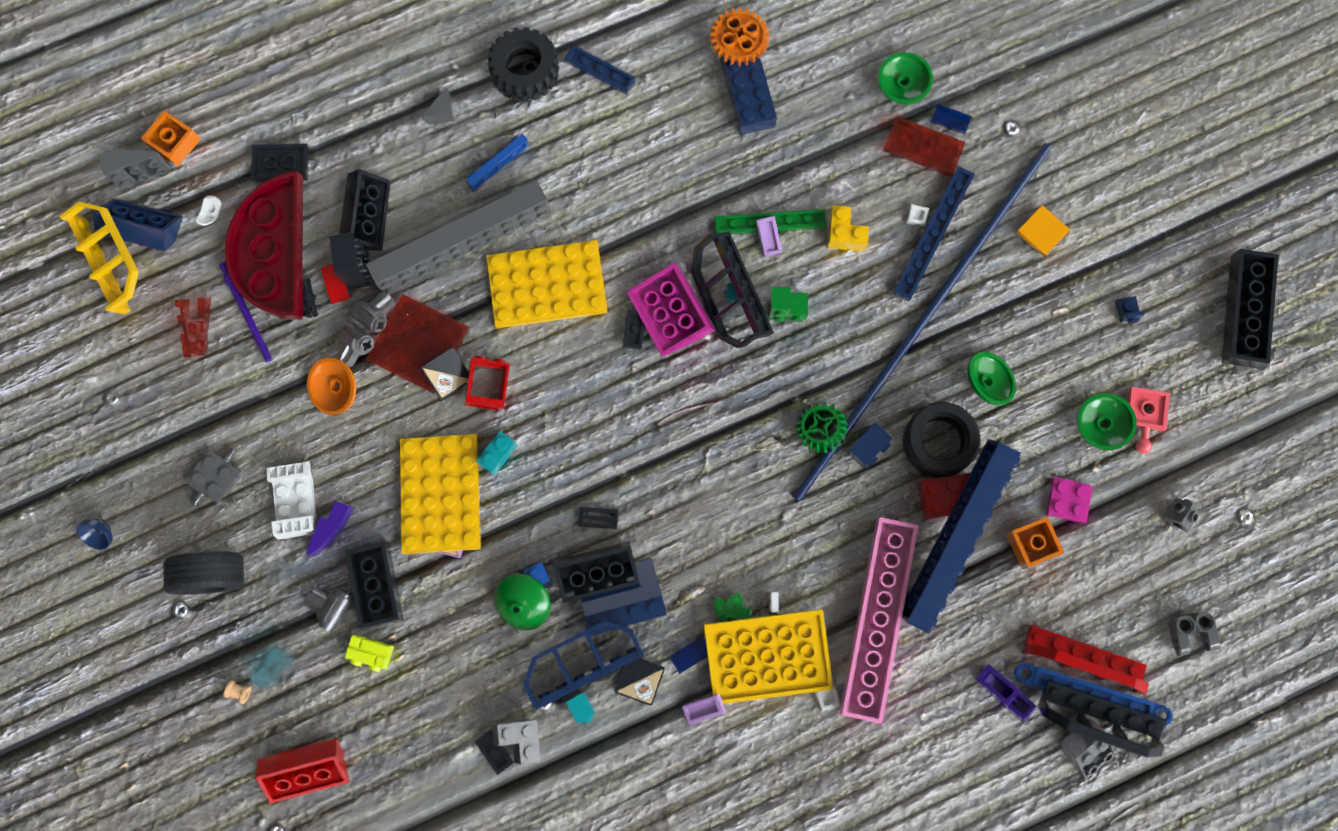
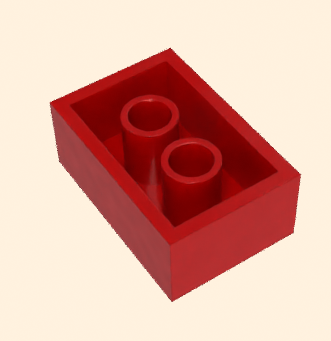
(940, 495)

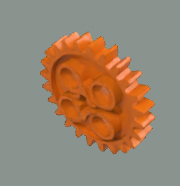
(735, 50)

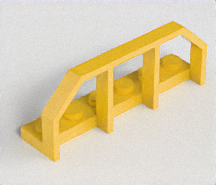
(95, 256)

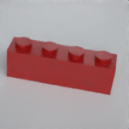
(302, 770)

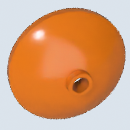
(325, 389)

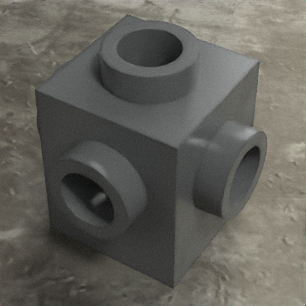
(1182, 514)

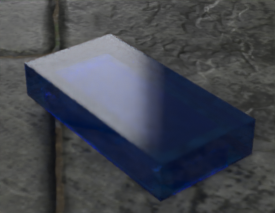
(951, 119)

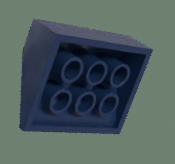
(628, 604)

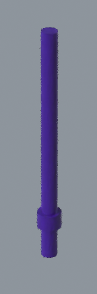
(246, 314)

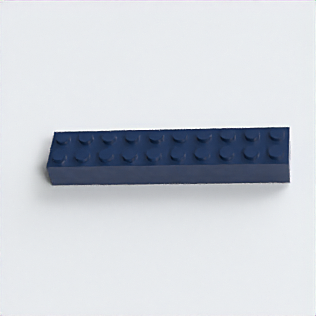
(959, 535)

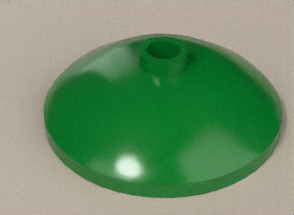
(909, 69)
(991, 378)
(1117, 416)
(528, 596)

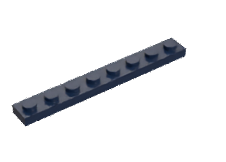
(933, 234)

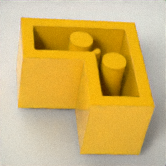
(844, 235)

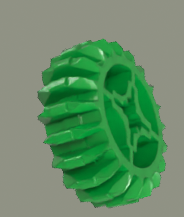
(814, 431)

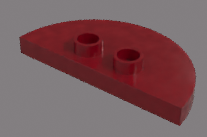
(267, 247)

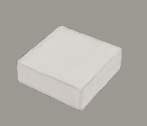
(917, 215)
(773, 602)
(827, 699)

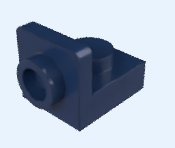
(1129, 310)

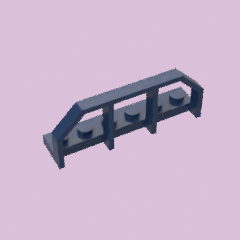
(581, 680)

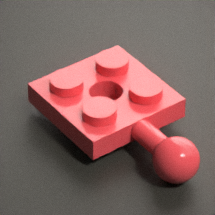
(1156, 420)

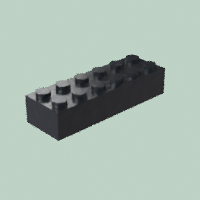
(1250, 309)

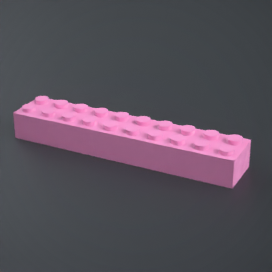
(879, 620)

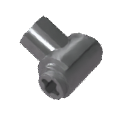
(373, 313)
(355, 343)
(329, 607)

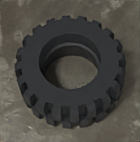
(520, 43)

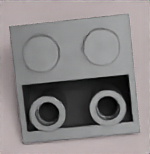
(1085, 753)

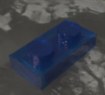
(690, 655)

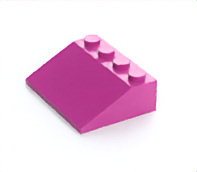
(670, 310)

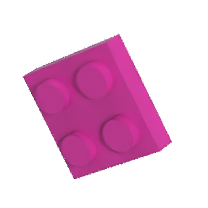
(1069, 500)

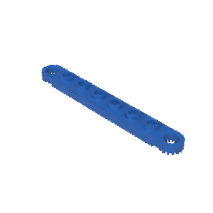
(1039, 676)

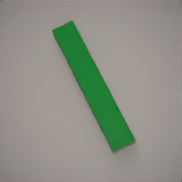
(784, 220)

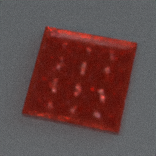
(413, 339)

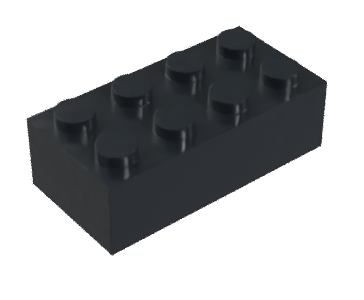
(374, 585)

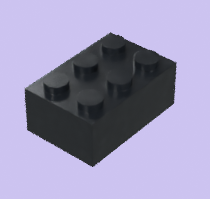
(350, 260)

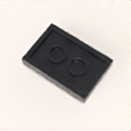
(278, 159)

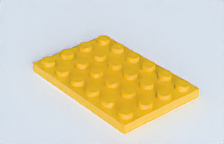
(546, 284)
(440, 494)
(768, 656)

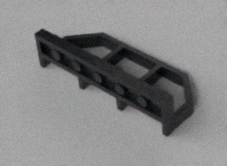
(742, 285)
(1105, 710)

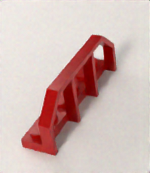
(1086, 657)

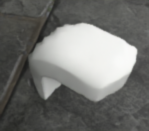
(209, 211)

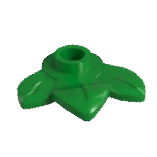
(732, 608)

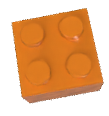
(171, 138)
(1035, 543)

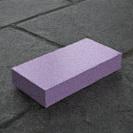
(769, 236)
(704, 709)

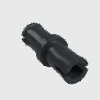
(309, 299)

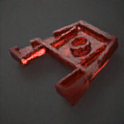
(195, 329)

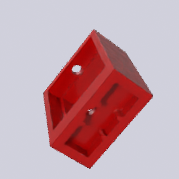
(481, 402)

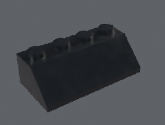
(365, 208)
(596, 572)

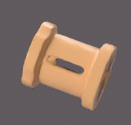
(237, 691)

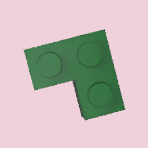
(787, 305)

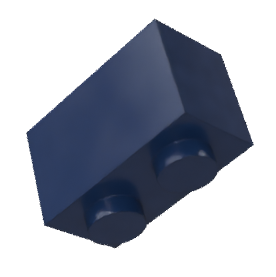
(869, 445)

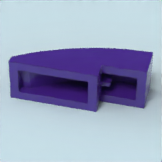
(329, 528)
(1006, 693)

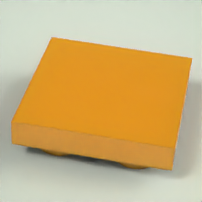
(1043, 231)

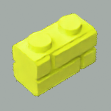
(369, 652)

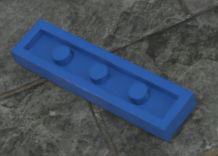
(502, 158)

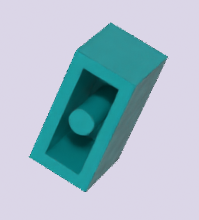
(497, 453)

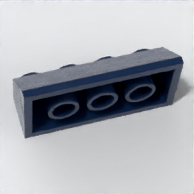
(141, 224)

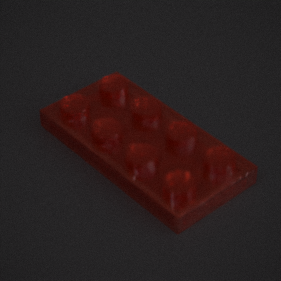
(924, 146)

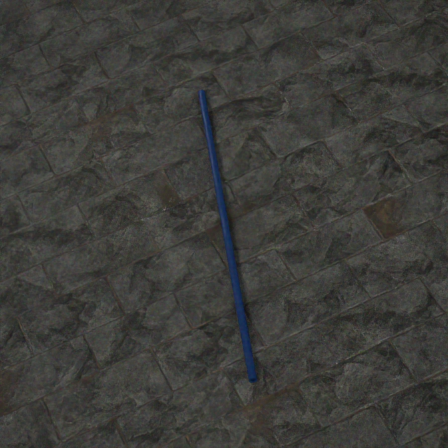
(925, 317)

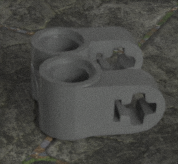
(1180, 637)

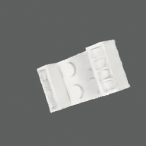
(293, 500)

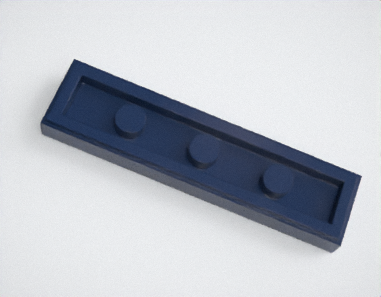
(600, 69)

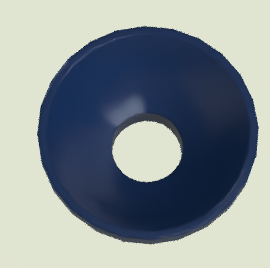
(95, 533)

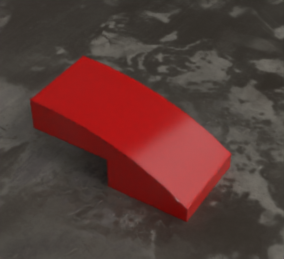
(336, 289)

